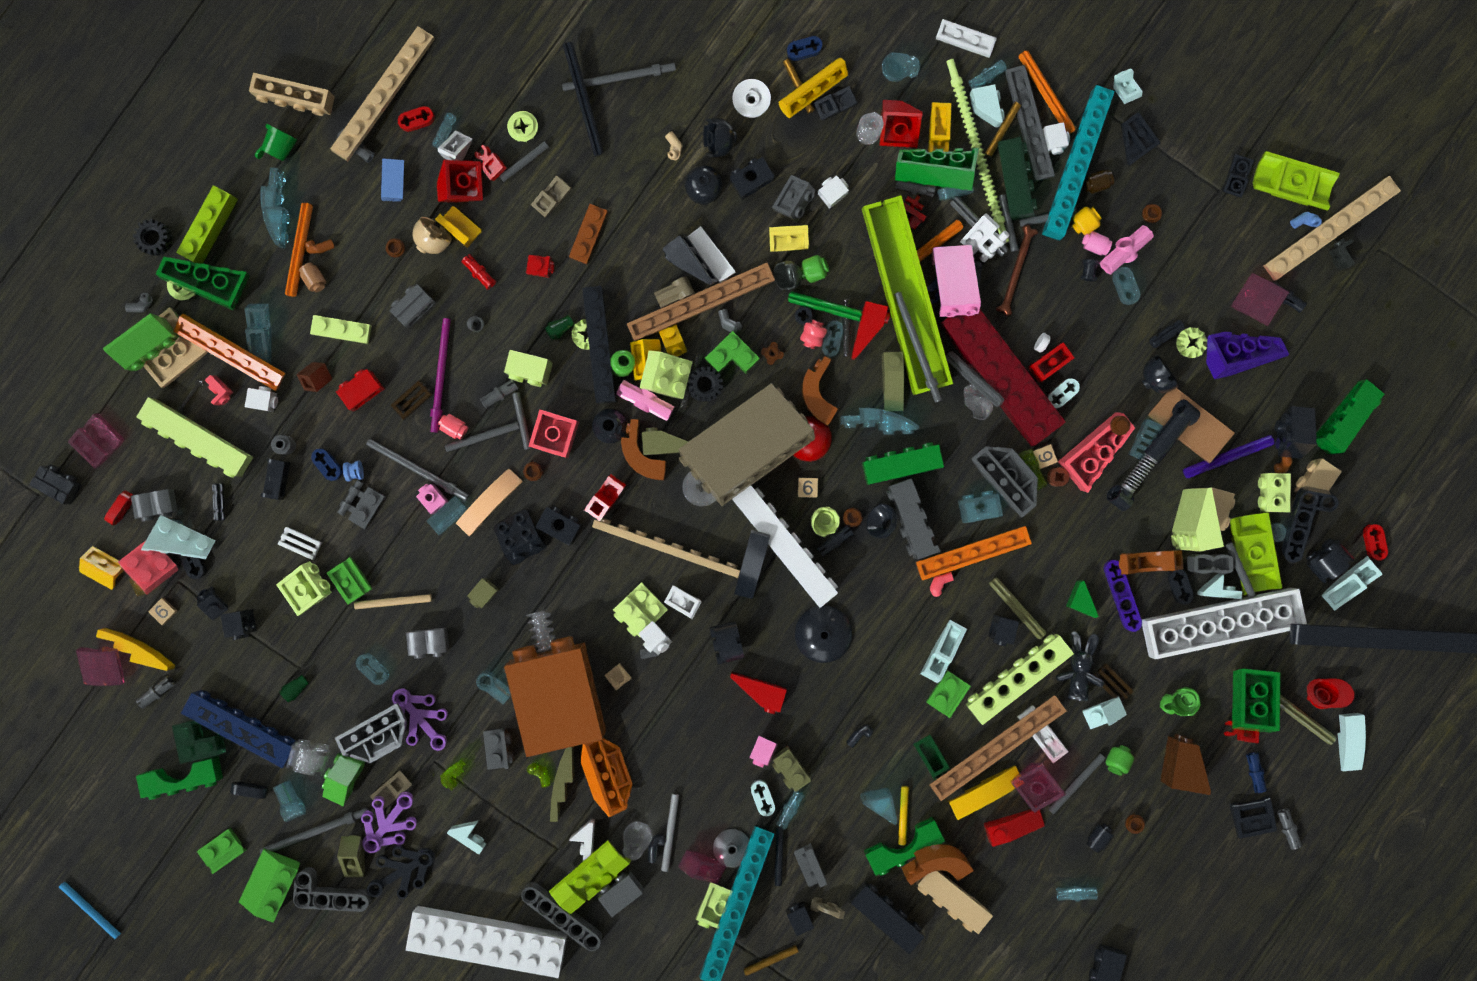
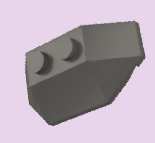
(1008, 477)
(374, 736)

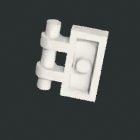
(980, 233)

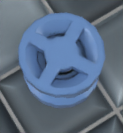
(353, 471)

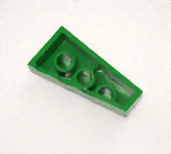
(938, 167)
(207, 281)
(1348, 417)

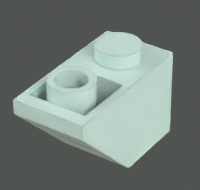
(986, 104)

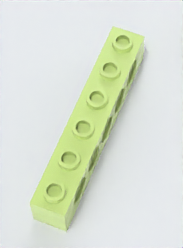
(1061, 653)

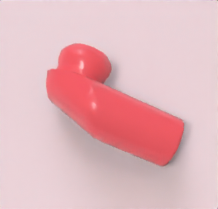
(938, 582)

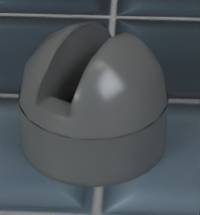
(480, 324)

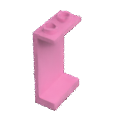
(956, 280)

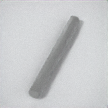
(670, 832)

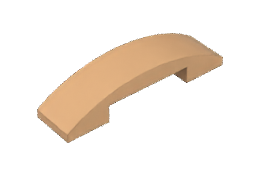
(488, 501)

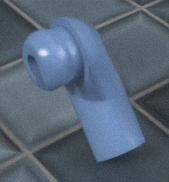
(1306, 218)

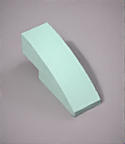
(1351, 583)
(943, 651)
(1352, 741)

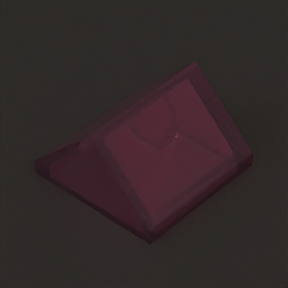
(1037, 786)

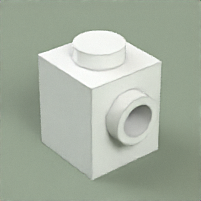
(1056, 138)
(833, 191)
(261, 399)
(655, 638)

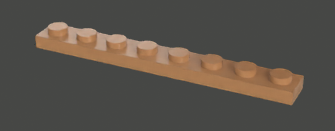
(700, 302)
(997, 748)

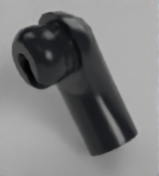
(857, 735)
(653, 847)

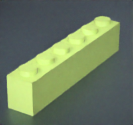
(195, 437)

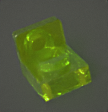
(454, 770)

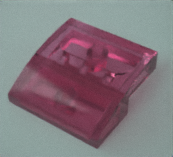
(1259, 299)
(96, 440)
(100, 666)

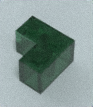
(192, 744)

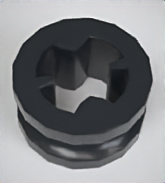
(808, 313)

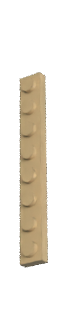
(382, 94)
(1332, 228)
(659, 544)

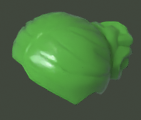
(1182, 702)

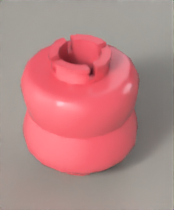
(813, 334)

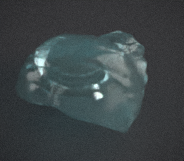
(899, 66)

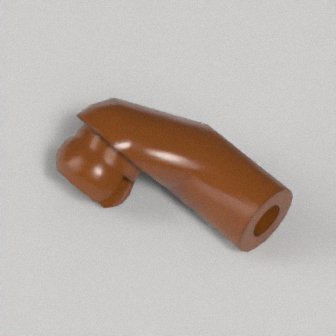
(320, 247)
(1284, 465)

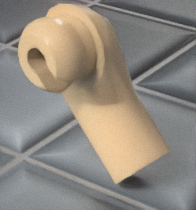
(676, 146)

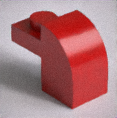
(605, 497)

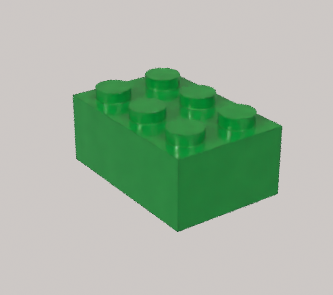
(1256, 700)

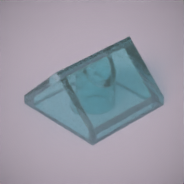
(881, 803)

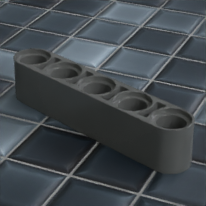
(564, 925)

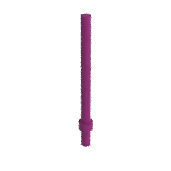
(436, 412)

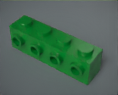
(902, 464)

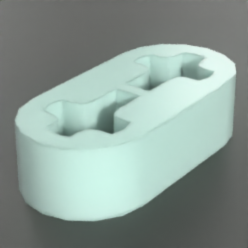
(1065, 396)
(758, 799)

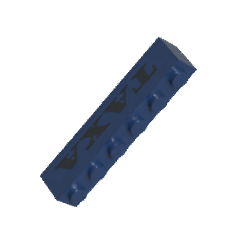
(238, 727)

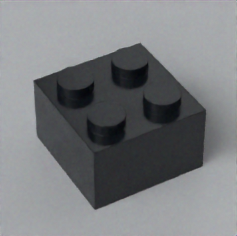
(1296, 432)

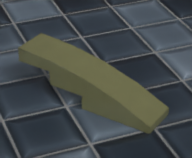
(564, 774)

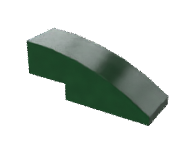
(932, 757)

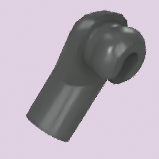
(143, 304)

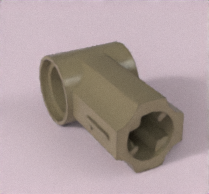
(677, 291)

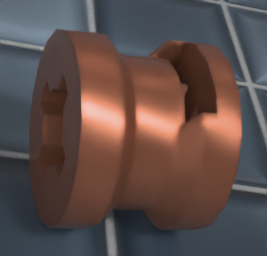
(1054, 476)

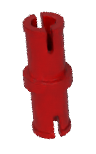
(478, 271)

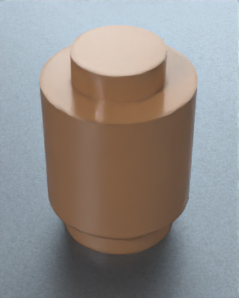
(312, 277)

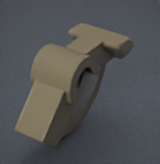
(829, 908)

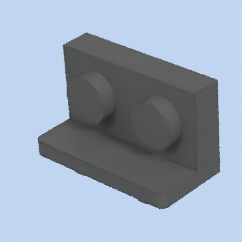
(794, 198)
(497, 748)
(810, 866)

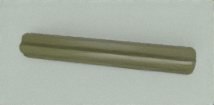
(1017, 608)
(1307, 721)

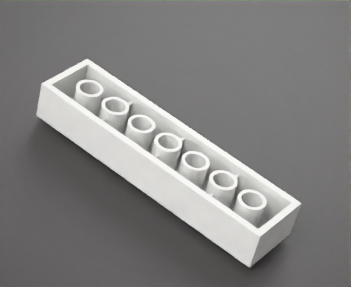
(786, 545)
(1223, 623)
(486, 941)

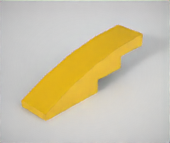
(940, 126)
(139, 651)
(984, 793)

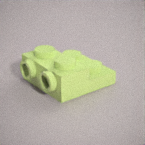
(304, 587)
(639, 609)
(712, 906)

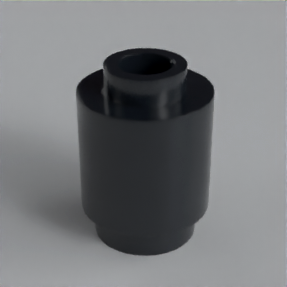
(1100, 837)

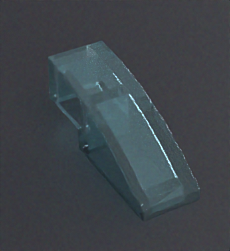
(258, 331)

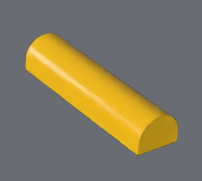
(814, 87)

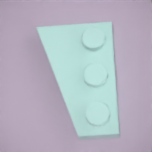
(175, 538)

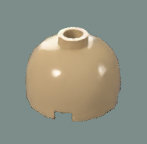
(430, 237)

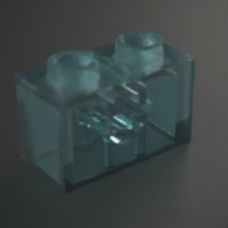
(991, 508)

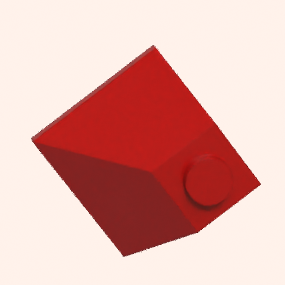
(901, 124)
(460, 181)

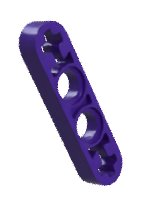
(1120, 596)

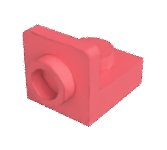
(218, 387)

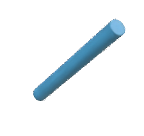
(97, 917)

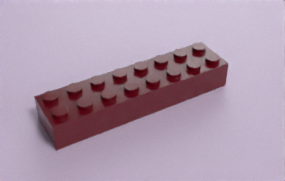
(1001, 369)

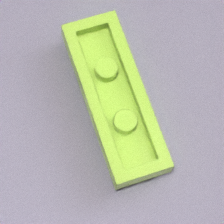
(340, 329)

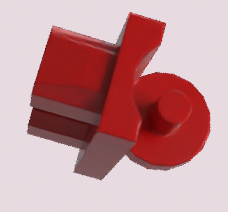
(916, 217)

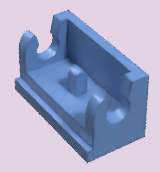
(392, 180)

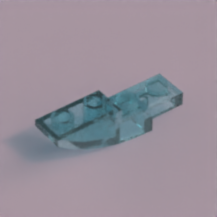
(274, 215)
(886, 420)

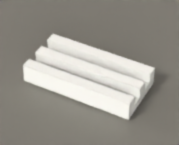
(284, 537)

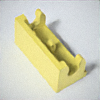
(788, 238)

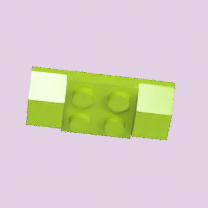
(1294, 180)
(1256, 550)
(589, 877)

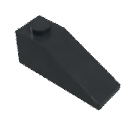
(686, 257)

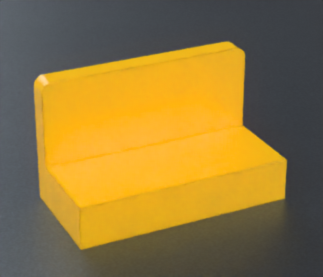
(459, 226)
(640, 351)
(100, 567)

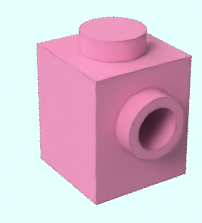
(431, 498)
(763, 752)

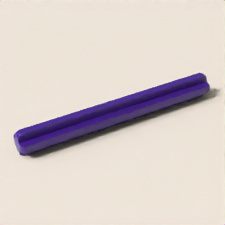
(1229, 456)

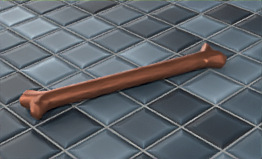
(1028, 234)

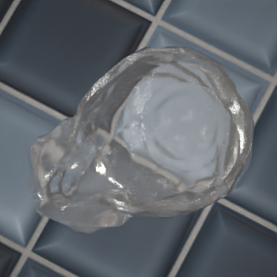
(977, 403)
(636, 839)

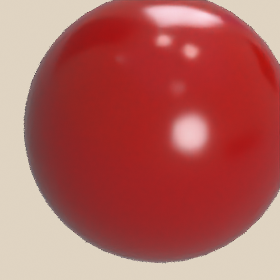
(819, 446)

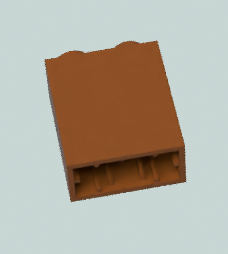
(554, 697)

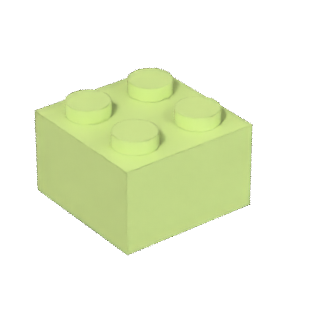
(528, 367)
(666, 374)

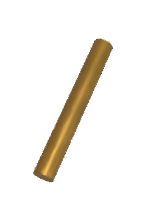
(796, 81)
(1003, 128)
(771, 960)

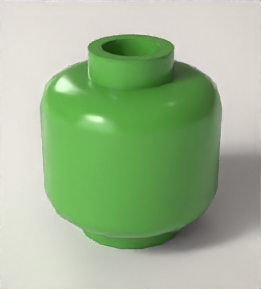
(814, 268)
(627, 361)
(1119, 760)

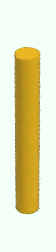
(903, 815)

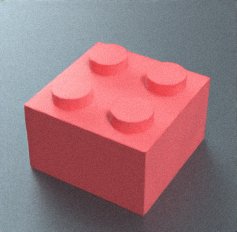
(553, 434)
(148, 568)

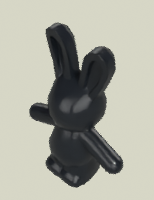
(1081, 664)

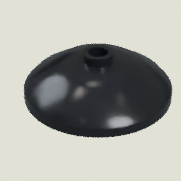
(820, 620)

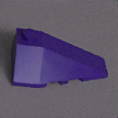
(1237, 353)

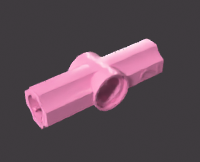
(1126, 249)
(645, 400)

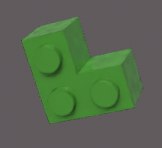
(734, 350)
(341, 778)

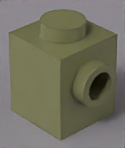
(482, 593)

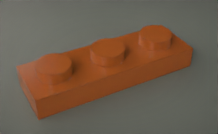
(588, 234)

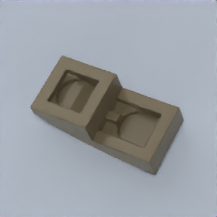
(551, 196)
(392, 789)

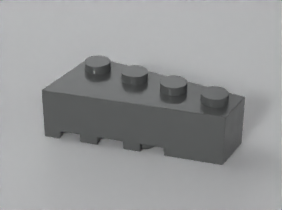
(912, 519)

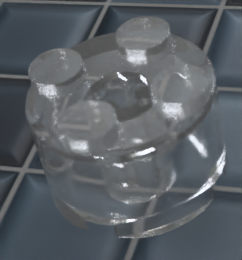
(693, 494)
(308, 758)

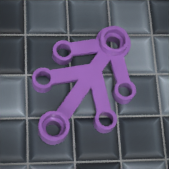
(418, 716)
(387, 824)

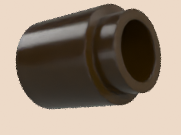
(1098, 181)

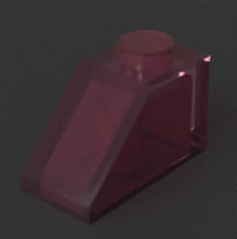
(701, 867)

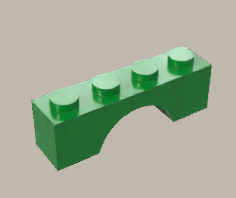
(157, 782)
(884, 858)

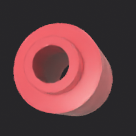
(453, 426)

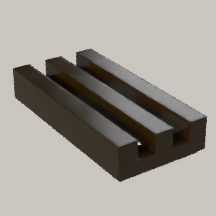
(423, 389)
(1124, 695)

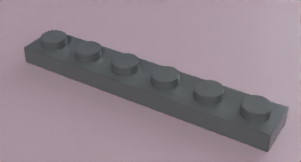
(1030, 123)

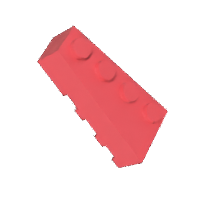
(1093, 453)

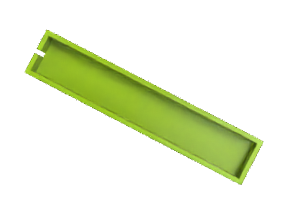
(902, 273)

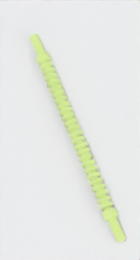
(957, 82)

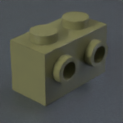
(791, 768)

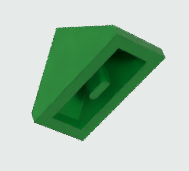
(1081, 600)

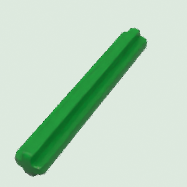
(825, 306)

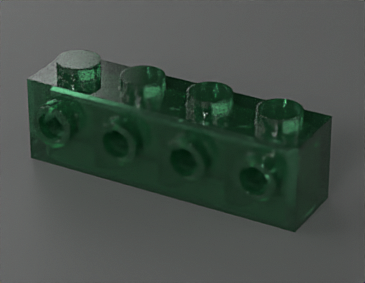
(1016, 178)

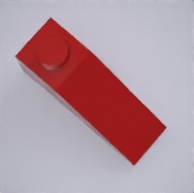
(871, 322)
(764, 693)
(1013, 827)

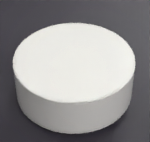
(1042, 342)

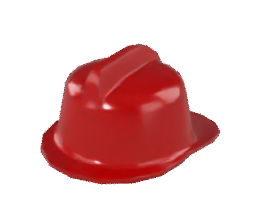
(1329, 693)

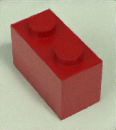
(1051, 362)
(359, 389)

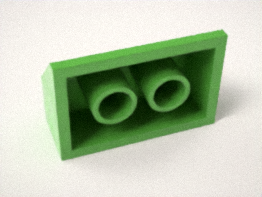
(141, 342)
(269, 884)

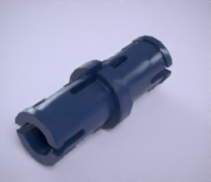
(1256, 772)

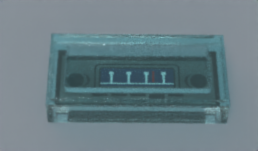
(447, 515)

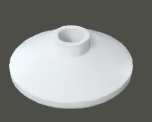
(751, 89)

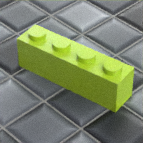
(207, 225)

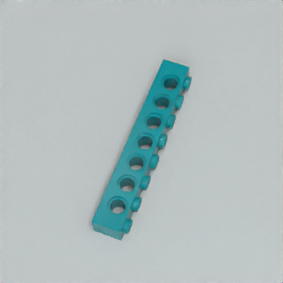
(1078, 162)
(736, 905)

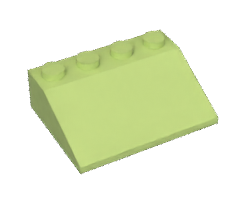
(1197, 521)

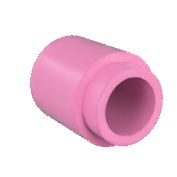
(1097, 243)

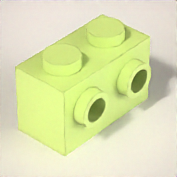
(1274, 492)

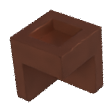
(314, 376)

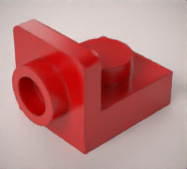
(540, 266)

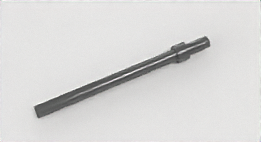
(655, 70)
(931, 382)
(450, 487)
(348, 818)

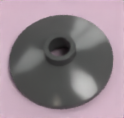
(727, 839)

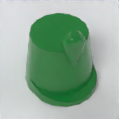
(276, 144)

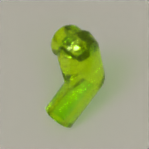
(541, 772)

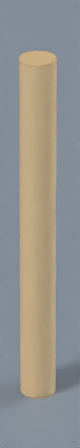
(393, 601)

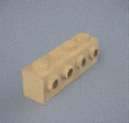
(292, 94)
(956, 900)

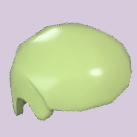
(825, 521)

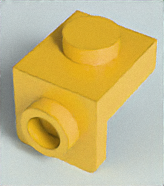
(673, 341)

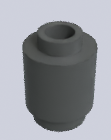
(288, 442)

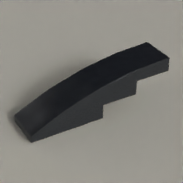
(752, 564)

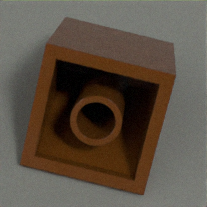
(1184, 766)

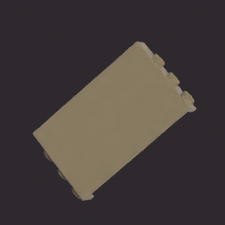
(746, 444)

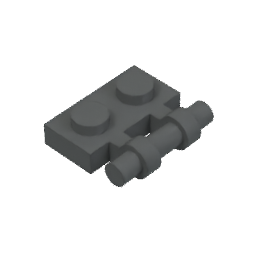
(366, 507)

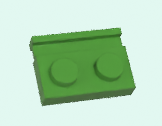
(349, 580)
(948, 694)
(221, 850)

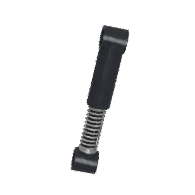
(1183, 416)

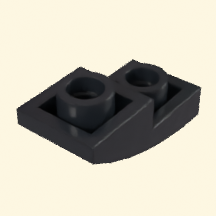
(1237, 175)

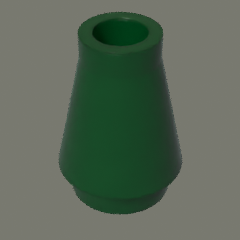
(559, 327)
(292, 689)

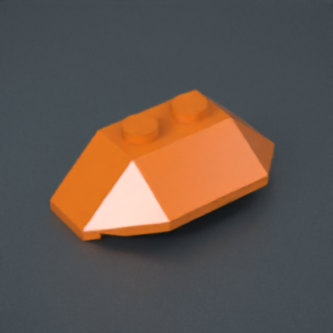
(606, 775)

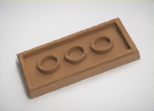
(1203, 437)

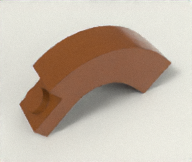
(812, 398)
(647, 467)
(1151, 561)
(937, 858)

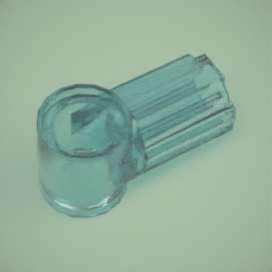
(496, 688)
(291, 805)

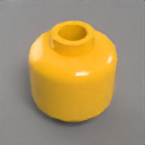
(1086, 220)

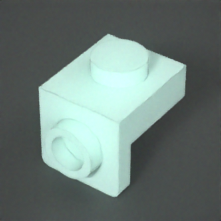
(1126, 86)

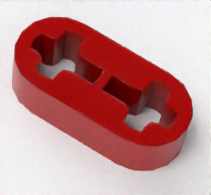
(417, 123)
(119, 508)
(1375, 542)

